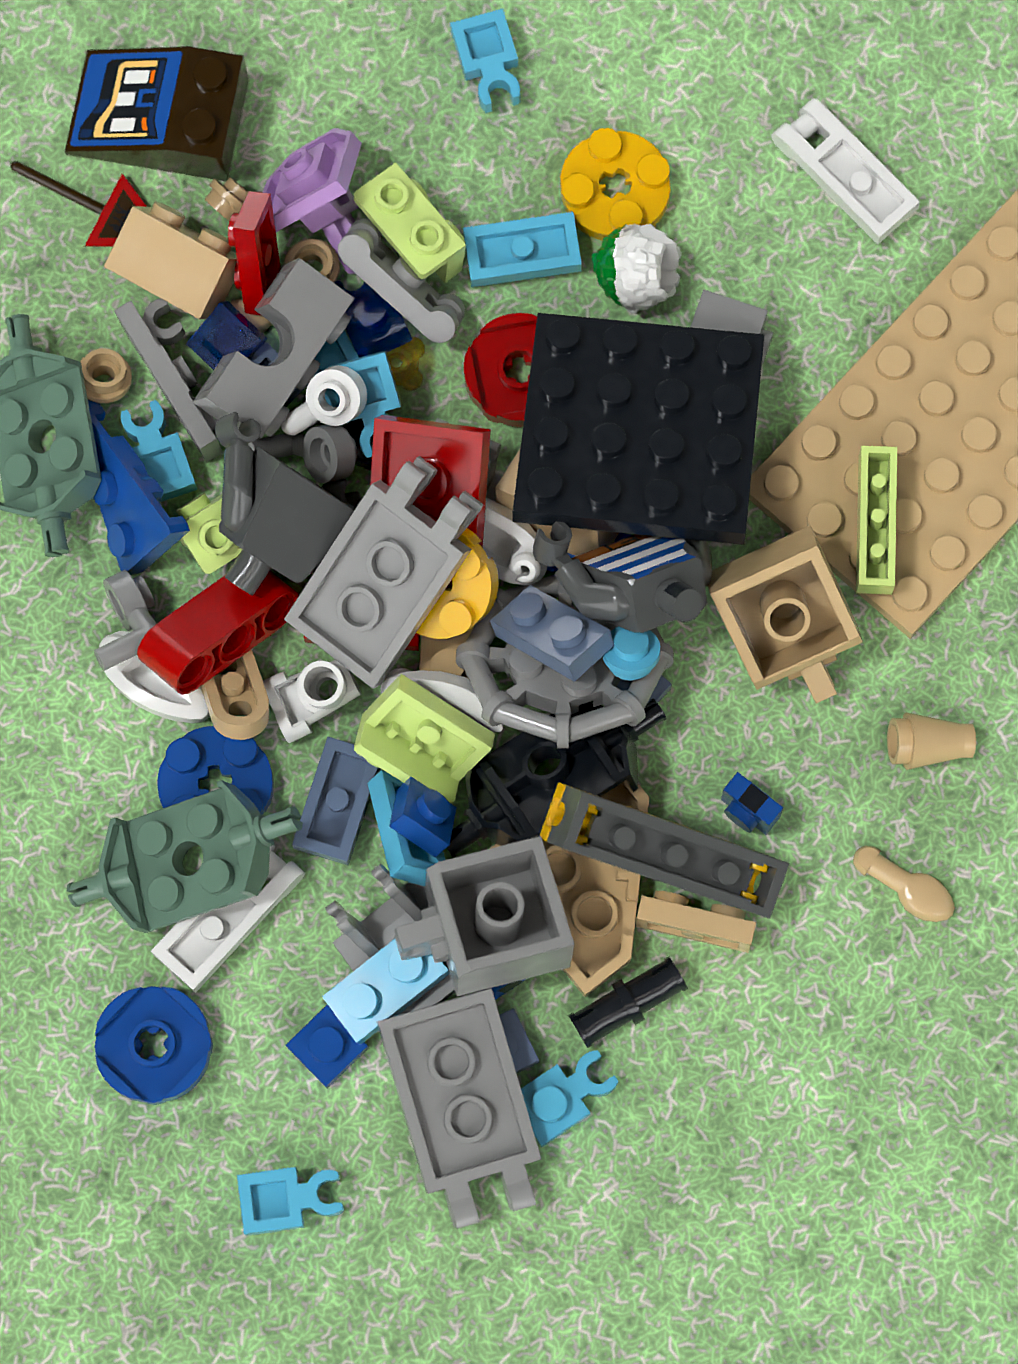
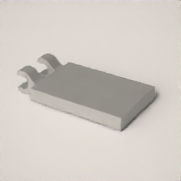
(383, 574)
(461, 1100)

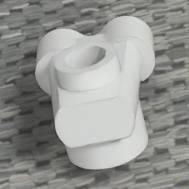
(297, 697)

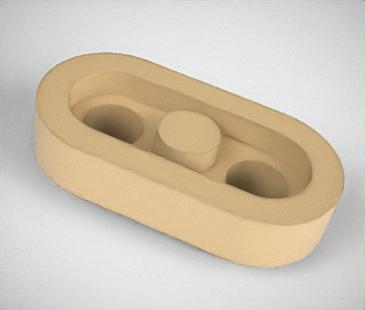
(238, 694)

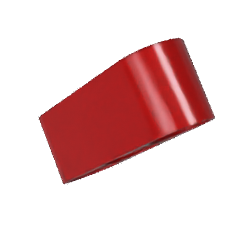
(214, 631)

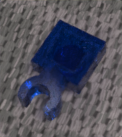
(373, 322)

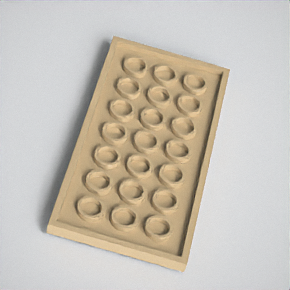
(948, 400)

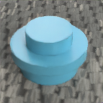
(632, 654)

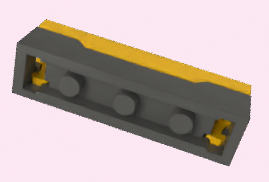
(663, 850)

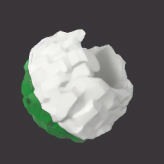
(637, 266)

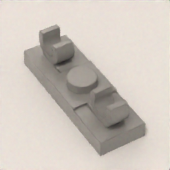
(171, 375)

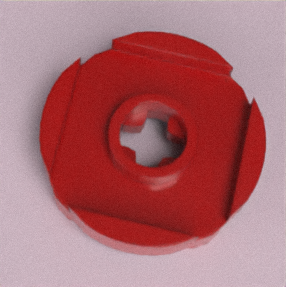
(489, 356)

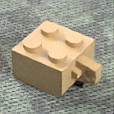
(786, 612)

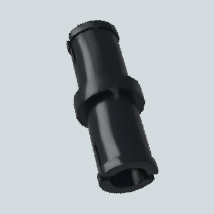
(628, 1001)

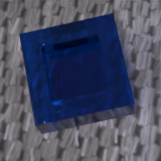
(225, 333)

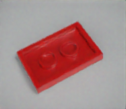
(454, 450)

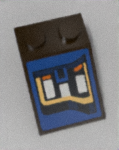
(160, 109)

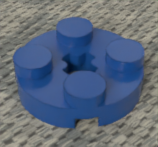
(188, 764)
(119, 1044)

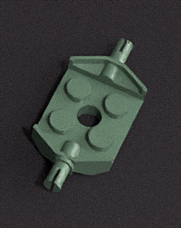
(34, 394)
(145, 856)

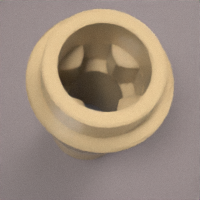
(928, 741)

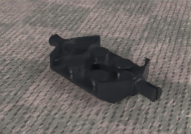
(513, 802)

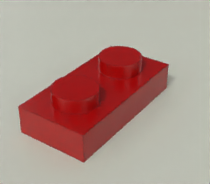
(256, 247)

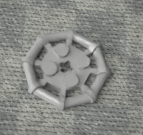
(547, 689)

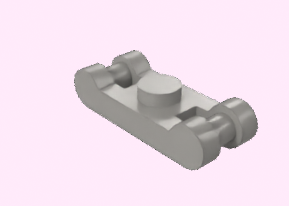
(396, 282)

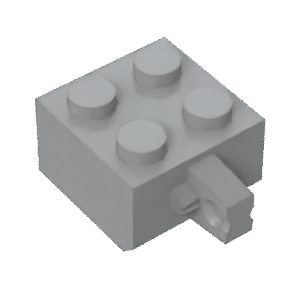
(492, 918)

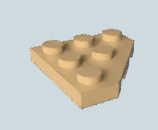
(598, 905)

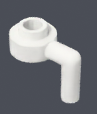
(352, 397)

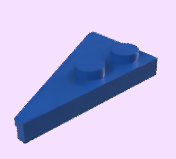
(131, 502)

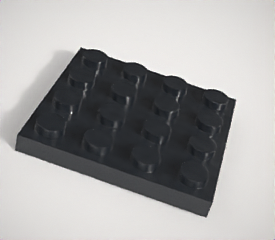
(639, 428)

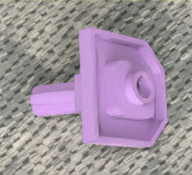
(315, 186)

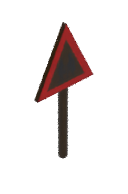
(111, 215)

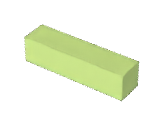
(876, 520)

